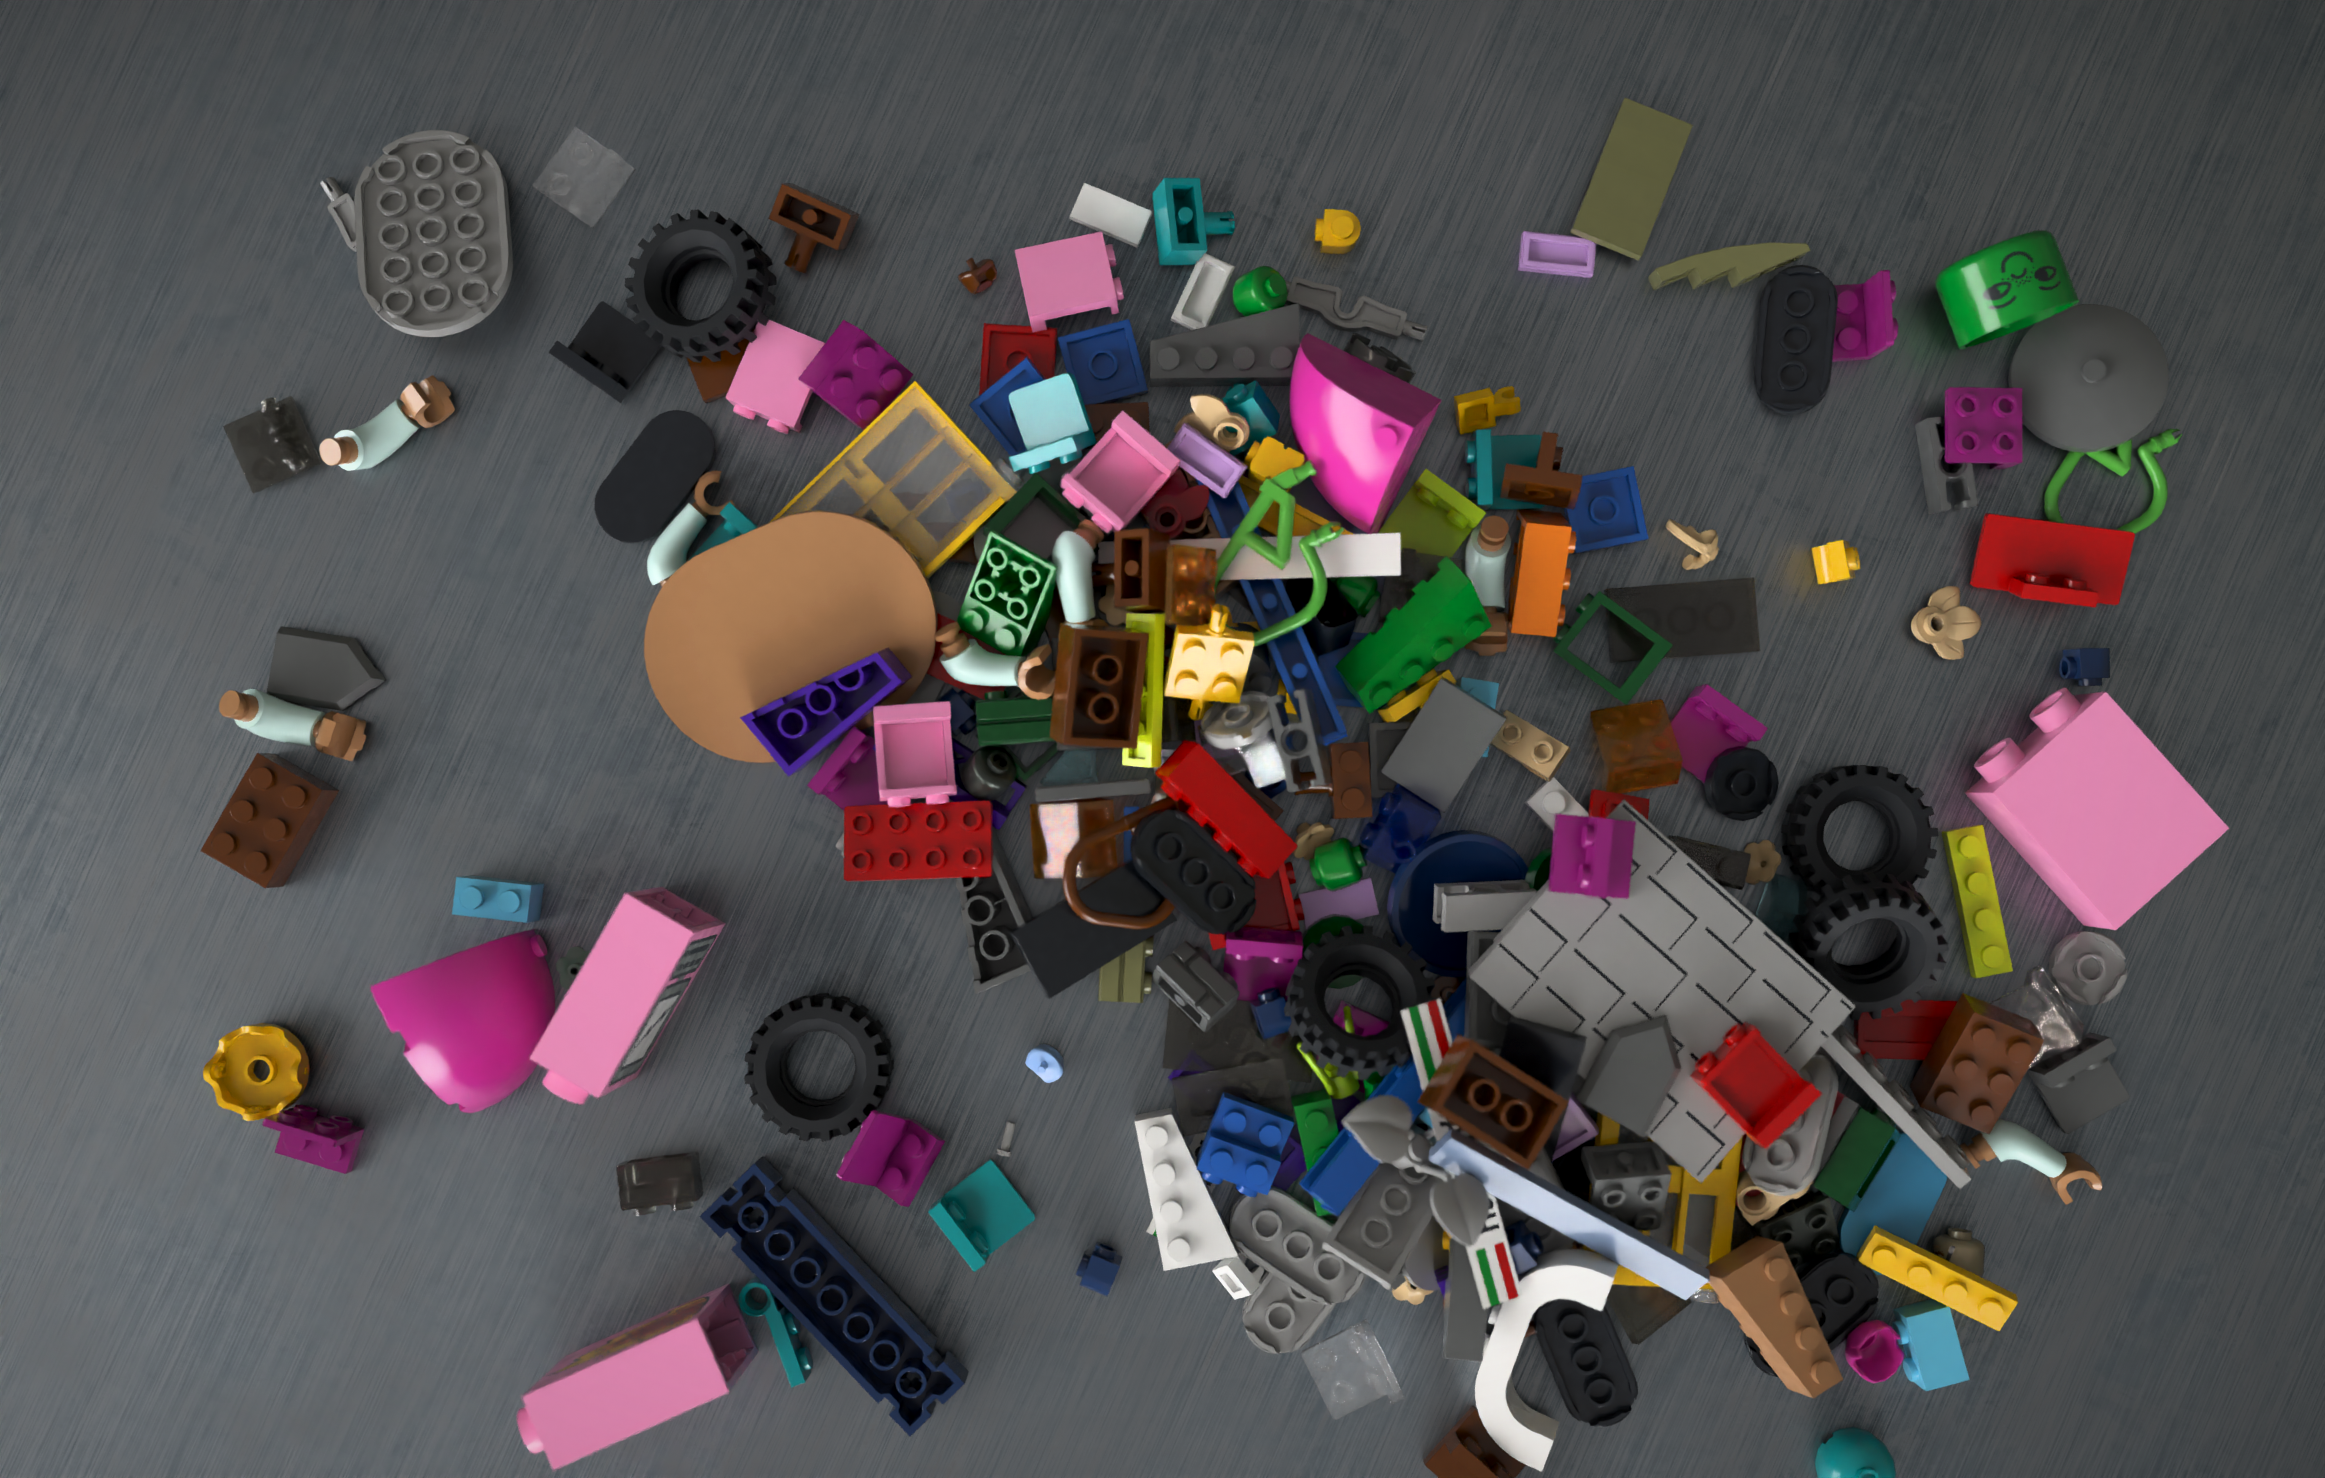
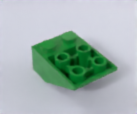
(1008, 597)

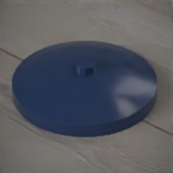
(1446, 858)

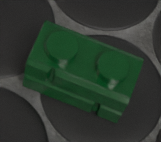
(1013, 719)

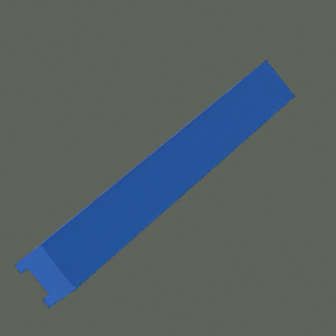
(1271, 605)
(1345, 1162)

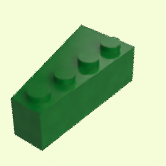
(1416, 638)

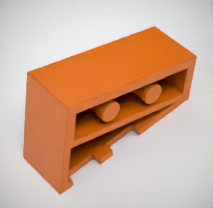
(1540, 573)

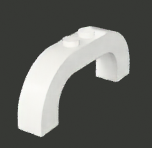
(1508, 1420)

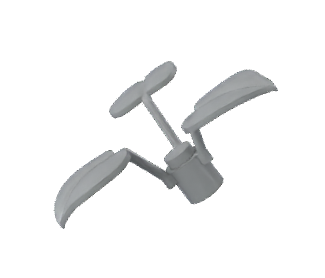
(1384, 1133)

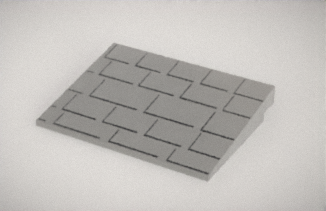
(1667, 951)

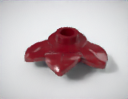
(1177, 500)

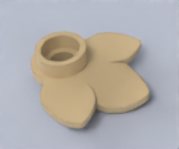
(1210, 419)
(1950, 623)

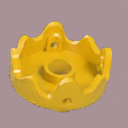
(233, 1073)

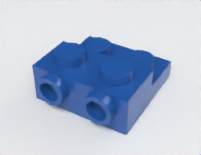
(1244, 1145)

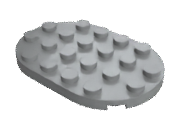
(433, 234)

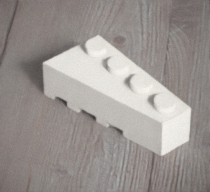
(1182, 1206)

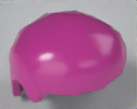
(1874, 1351)

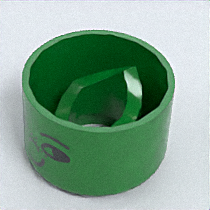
(2005, 288)

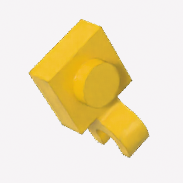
(1480, 408)

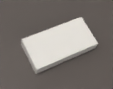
(1110, 215)
(1202, 293)

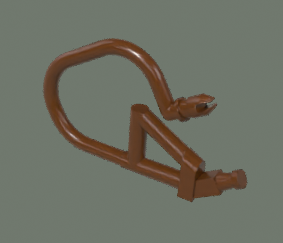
(1124, 824)

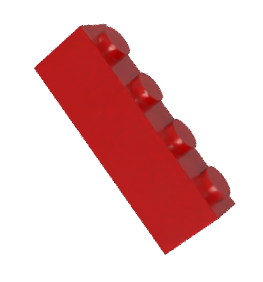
(1225, 809)

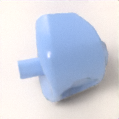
(1045, 1062)

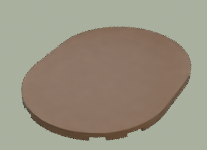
(779, 615)

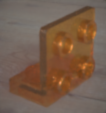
(1190, 585)
(1637, 747)

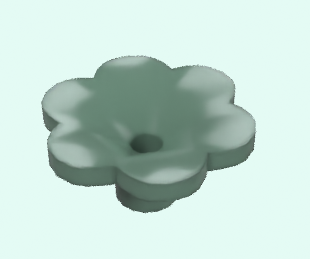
(565, 966)

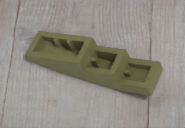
(1737, 262)

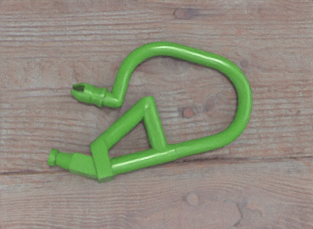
(2120, 464)
(1276, 490)

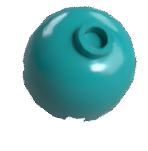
(1854, 1455)

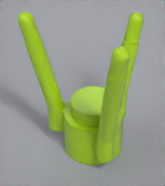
(1336, 1085)

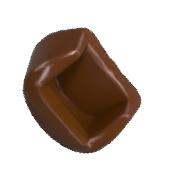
(979, 276)

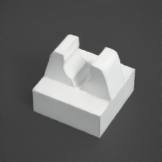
(1237, 1277)

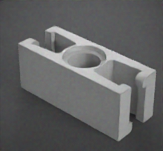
(1479, 904)

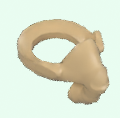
(1703, 542)

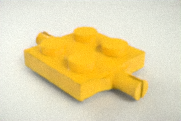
(1208, 663)

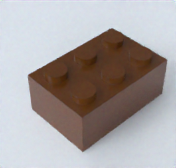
(1098, 686)
(269, 820)
(1976, 1063)
(1493, 1101)

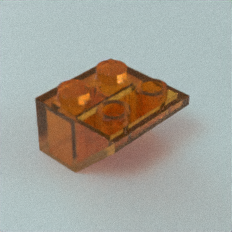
(1060, 825)

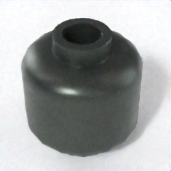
(988, 773)

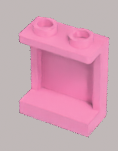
(1068, 278)
(769, 376)
(1120, 474)
(914, 753)

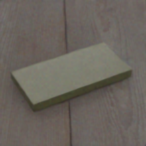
(1631, 178)

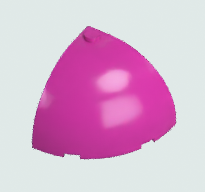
(1356, 429)
(473, 1018)

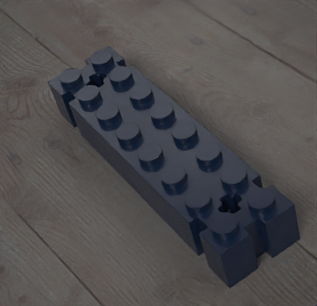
(836, 1296)

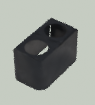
(1336, 609)

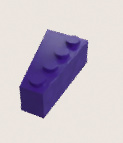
(817, 715)

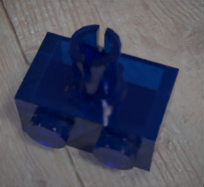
(1398, 829)

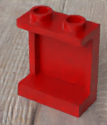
(1274, 905)
(1754, 1084)

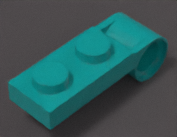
(784, 1329)

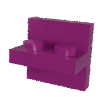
(1592, 856)

